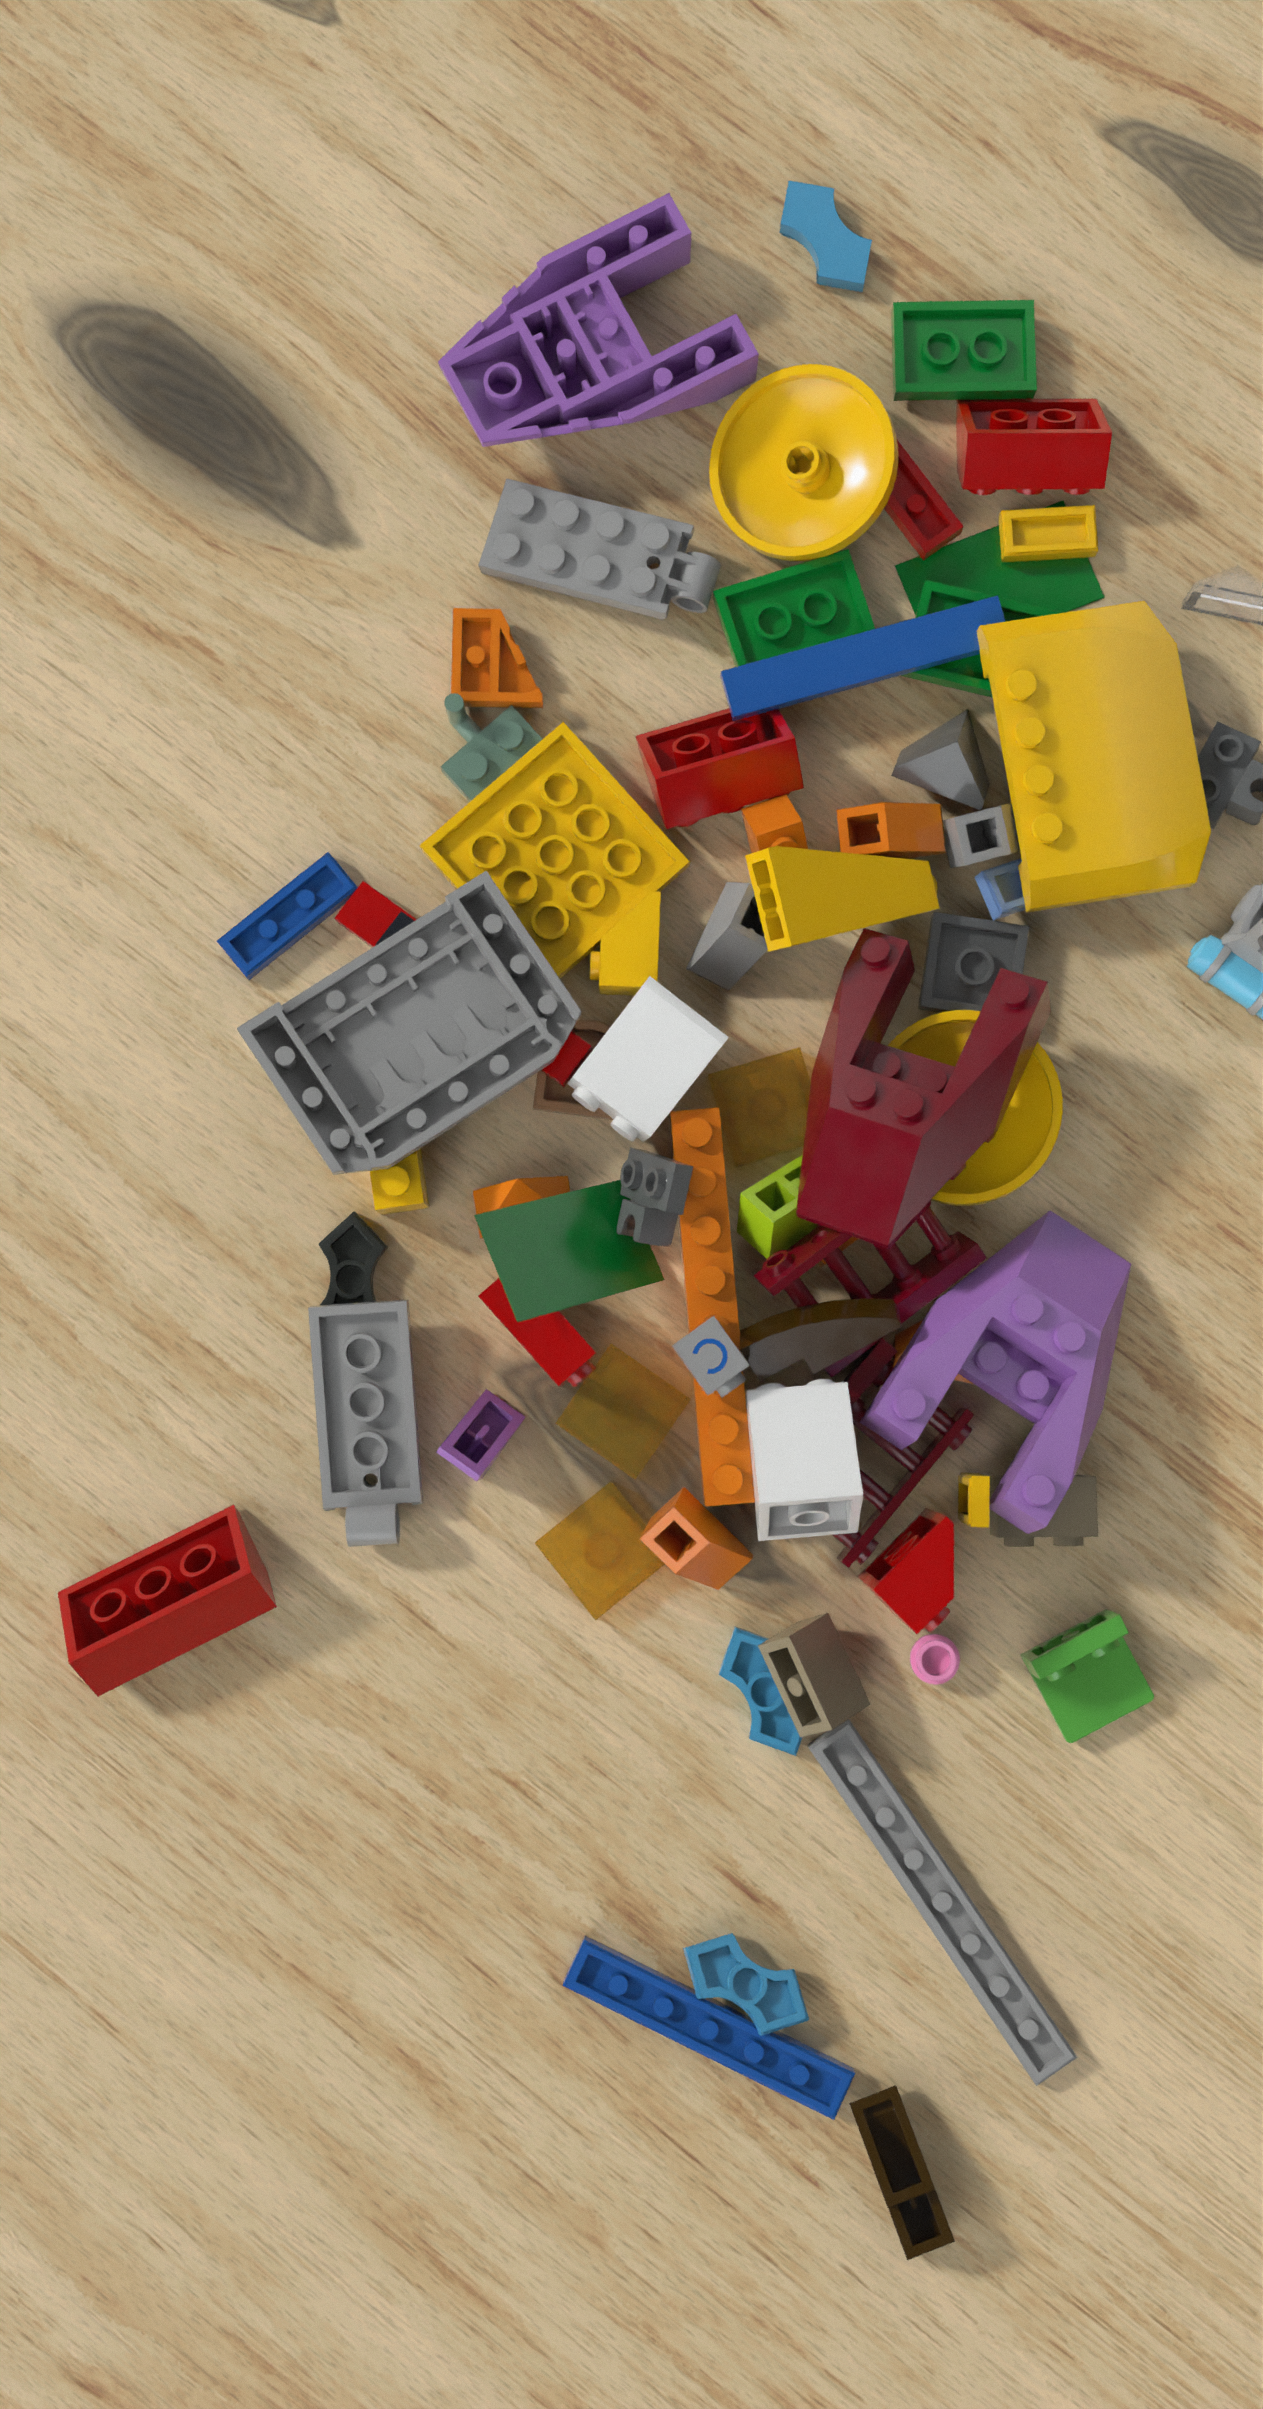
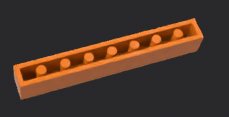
(709, 1293)

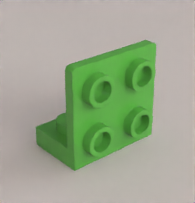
(1088, 1675)

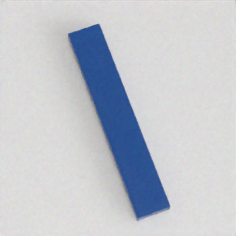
(858, 659)
(708, 2027)

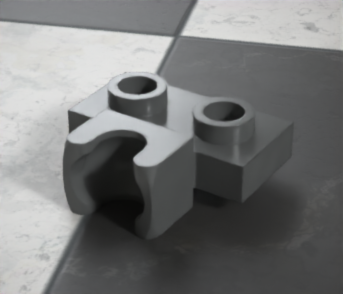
(1231, 775)
(657, 1196)

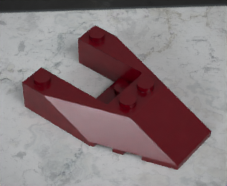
(897, 1124)

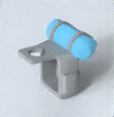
(1236, 959)

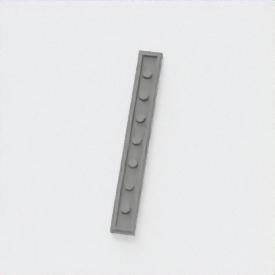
(942, 1902)

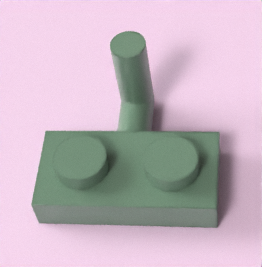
(487, 750)

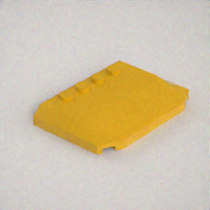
(1097, 754)

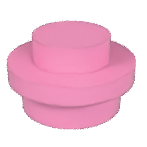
(934, 1659)

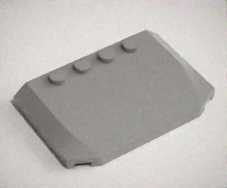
(415, 1032)

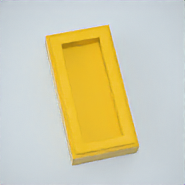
(1048, 533)
(973, 1499)

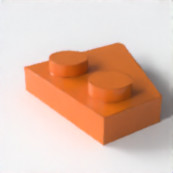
(489, 663)

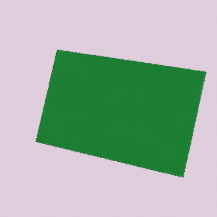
(977, 566)
(565, 1251)

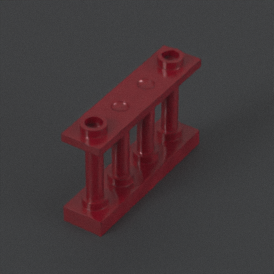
(910, 1288)
(953, 1431)

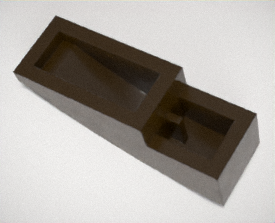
(817, 1333)
(901, 2172)

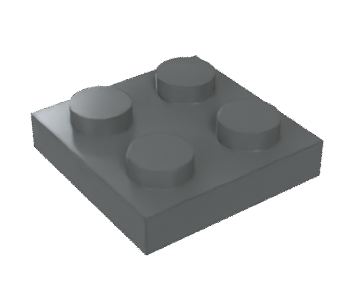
(966, 959)

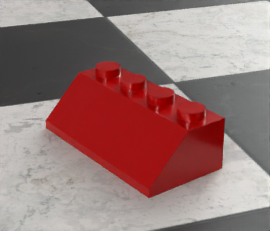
(164, 1601)

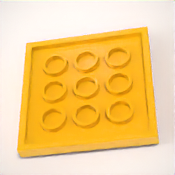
(559, 847)

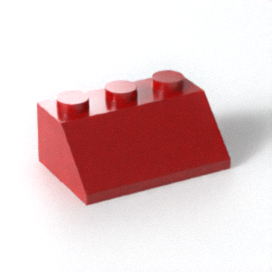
(1032, 445)
(719, 764)
(916, 1572)

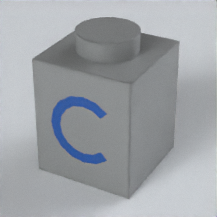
(712, 1358)

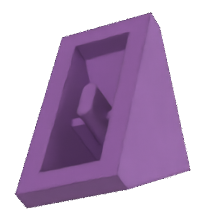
(481, 1435)

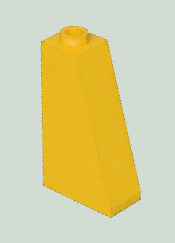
(828, 893)

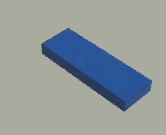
(288, 916)

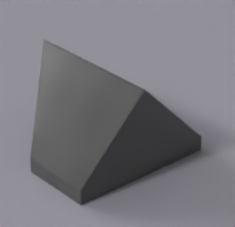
(947, 763)

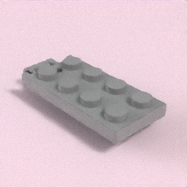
(596, 552)
(366, 1415)

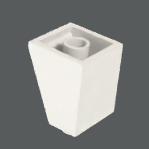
(646, 1061)
(804, 1460)

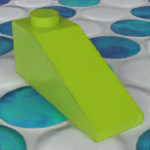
(769, 1211)

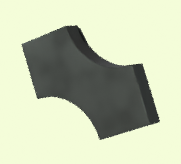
(352, 1258)

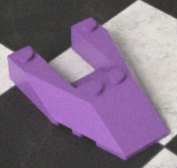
(568, 353)
(1033, 1334)

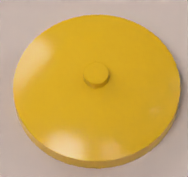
(803, 462)
(1026, 1130)

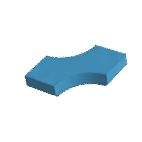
(814, 222)
(748, 1671)
(766, 1995)

